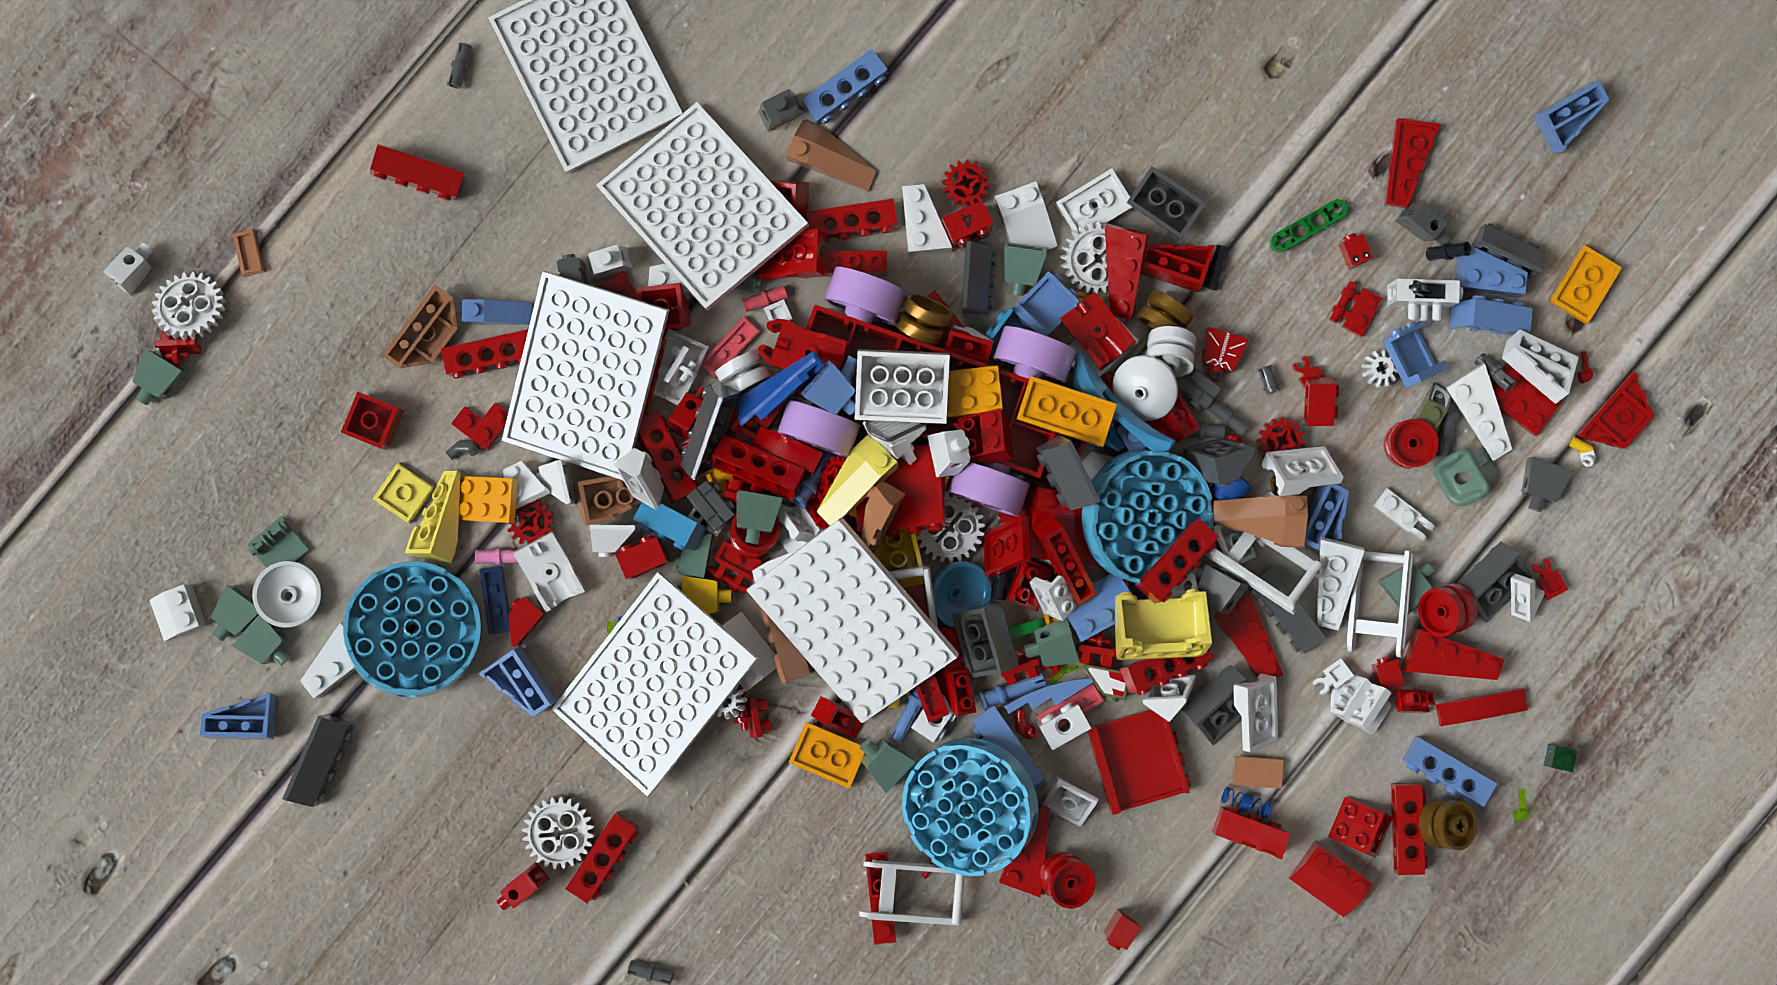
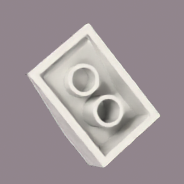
(1025, 217)

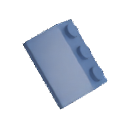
(1099, 610)

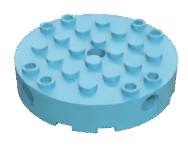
(1143, 510)
(407, 662)
(1000, 802)

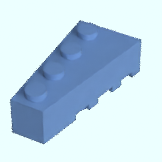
(995, 730)

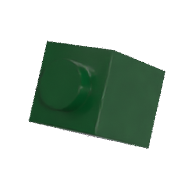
(1560, 758)

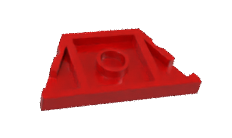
(1620, 416)

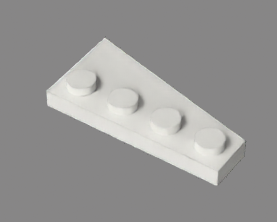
(1479, 406)
(1340, 568)

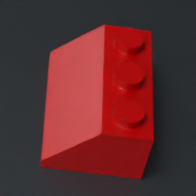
(1330, 880)

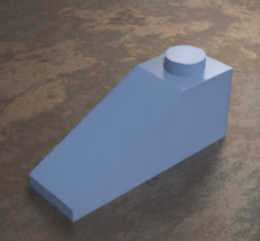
(496, 312)

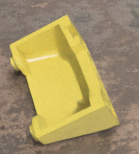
(1162, 629)

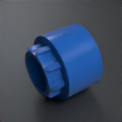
(1236, 490)

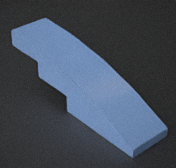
(1057, 692)

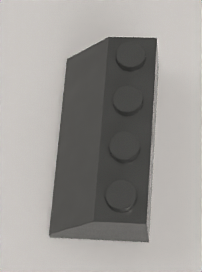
(711, 424)
(318, 760)

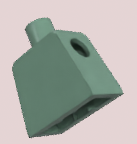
(1022, 265)
(156, 377)
(756, 514)
(1419, 585)
(233, 613)
(263, 642)
(1053, 644)
(885, 762)

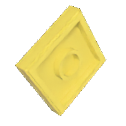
(403, 493)

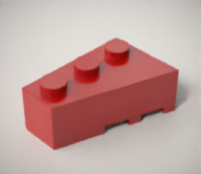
(1178, 264)
(1251, 831)

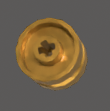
(1164, 312)
(924, 318)
(1448, 824)

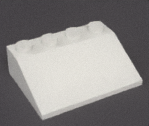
(902, 386)

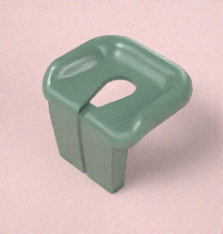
(1463, 460)

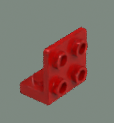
(1177, 422)
(1360, 827)

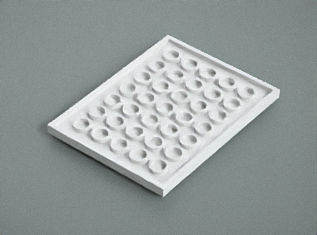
(585, 74)
(702, 206)
(584, 373)
(852, 620)
(654, 683)

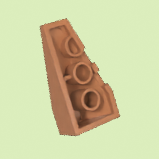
(824, 153)
(602, 499)
(879, 513)
(1269, 517)
(788, 659)

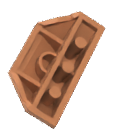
(424, 331)

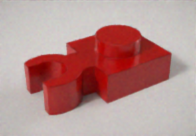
(1306, 371)
(1550, 581)

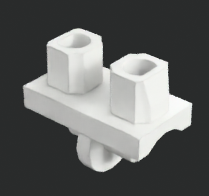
(681, 368)

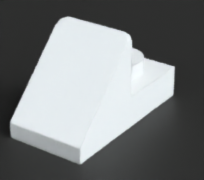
(1524, 597)

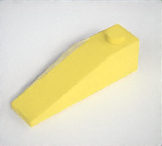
(864, 467)
(438, 531)

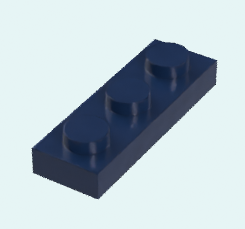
(495, 599)

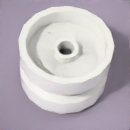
(1174, 347)
(742, 372)

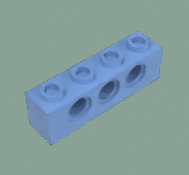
(867, 63)
(1481, 786)

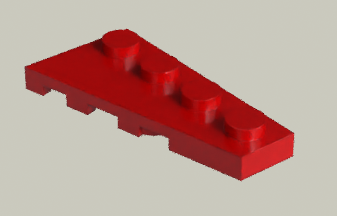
(1408, 155)
(1124, 265)
(1249, 637)
(1026, 867)

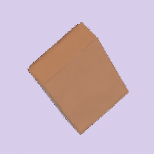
(248, 252)

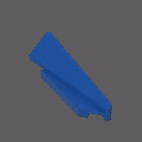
(776, 390)

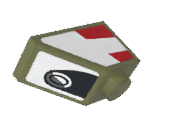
(1434, 406)
(1107, 681)

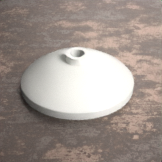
(1153, 379)
(275, 583)

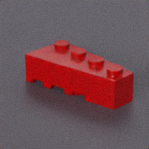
(415, 172)
(1446, 657)

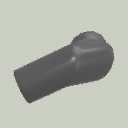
(465, 446)

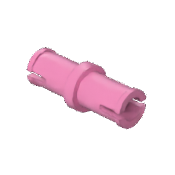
(495, 556)

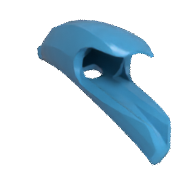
(1089, 382)

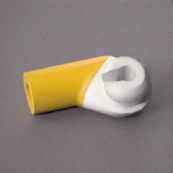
(1585, 451)

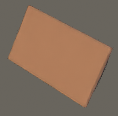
(1258, 772)

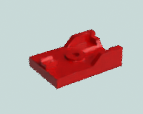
(804, 262)
(795, 341)
(1102, 346)

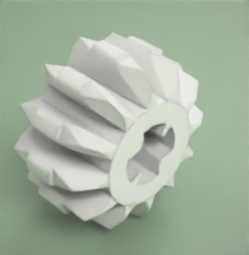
(1376, 361)
(734, 706)

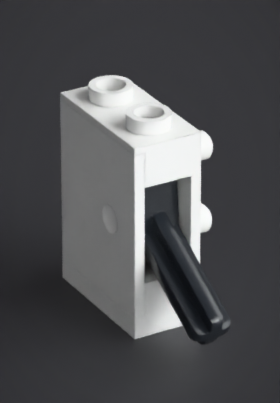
(1424, 295)

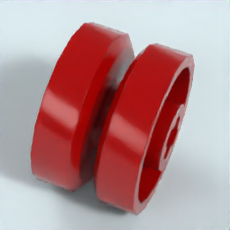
(1397, 443)
(753, 551)
(1447, 610)
(1067, 880)

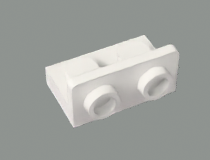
(1054, 597)

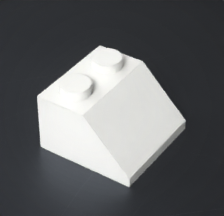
(641, 477)
(178, 611)

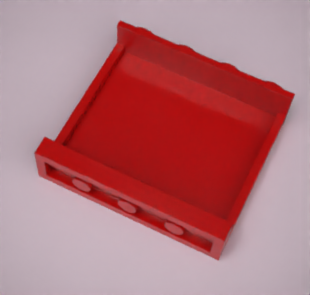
(923, 499)
(1138, 760)

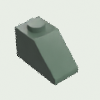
(695, 562)

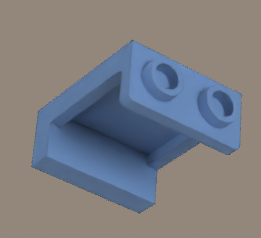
(1045, 304)
(1412, 355)

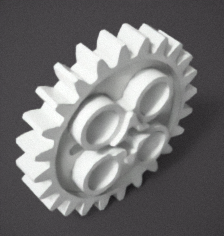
(1084, 243)
(188, 306)
(964, 541)
(562, 852)

